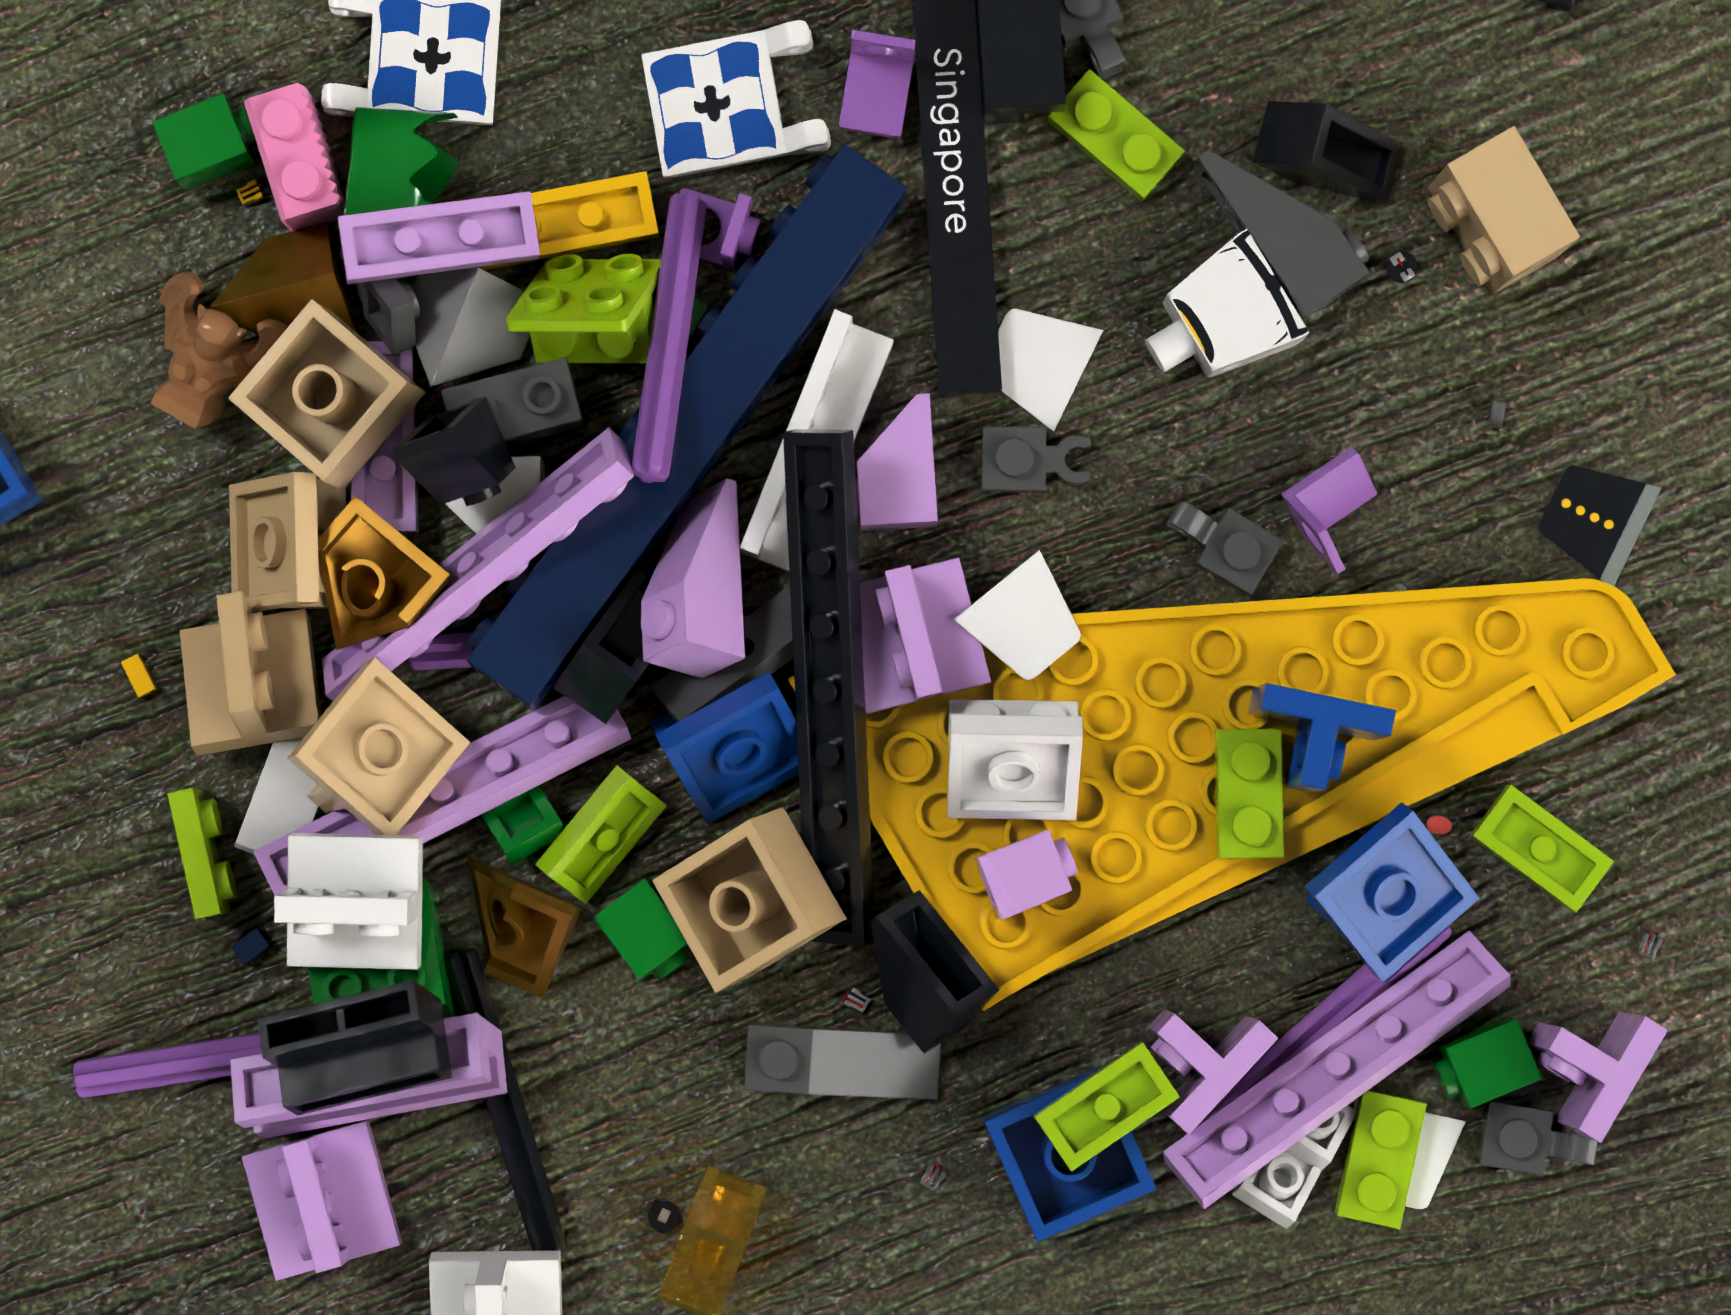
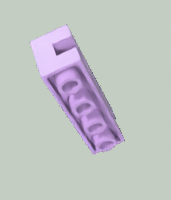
(476, 1071)

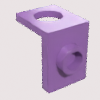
(877, 84)
(737, 230)
(1327, 498)

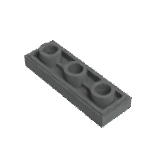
(767, 648)

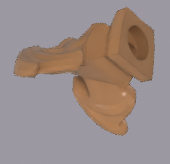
(206, 353)

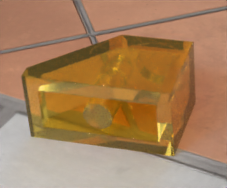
(712, 1242)

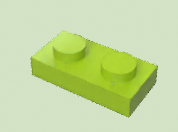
(1116, 136)
(1249, 793)
(601, 834)
(1541, 848)
(207, 878)
(1106, 1106)
(1380, 1158)

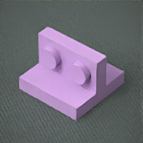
(912, 639)
(1214, 1069)
(1601, 1074)
(322, 1200)

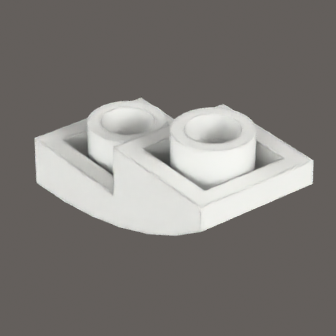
(278, 801)
(1287, 1180)

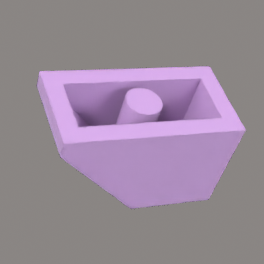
(898, 473)
(1026, 873)

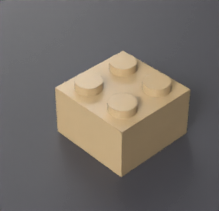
(1501, 212)
(326, 395)
(749, 899)

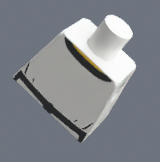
(1227, 313)

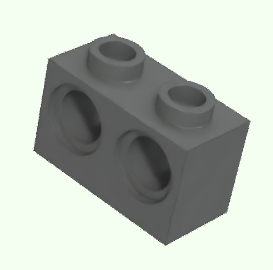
(527, 402)

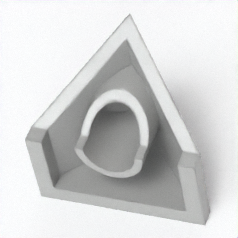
(465, 323)

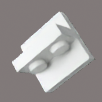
(1013, 759)
(353, 901)
(495, 1283)

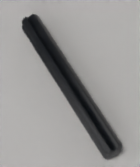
(510, 1115)

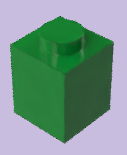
(206, 141)
(644, 931)
(1486, 1063)

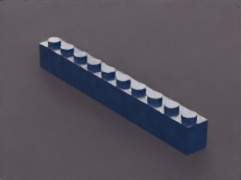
(722, 385)

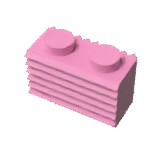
(296, 156)

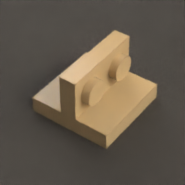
(276, 539)
(249, 677)
(377, 751)

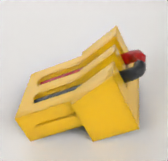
(250, 192)

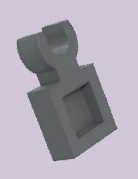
(389, 310)
(1020, 460)

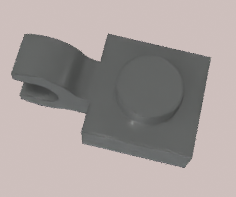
(1090, 23)
(1232, 548)
(1523, 1139)

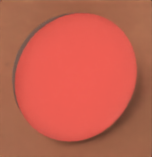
(1439, 823)

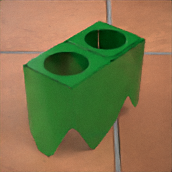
(393, 162)

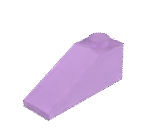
(696, 590)

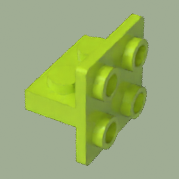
(589, 309)

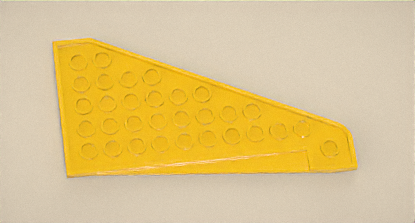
(1463, 667)

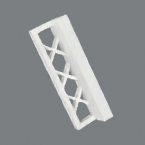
(831, 399)

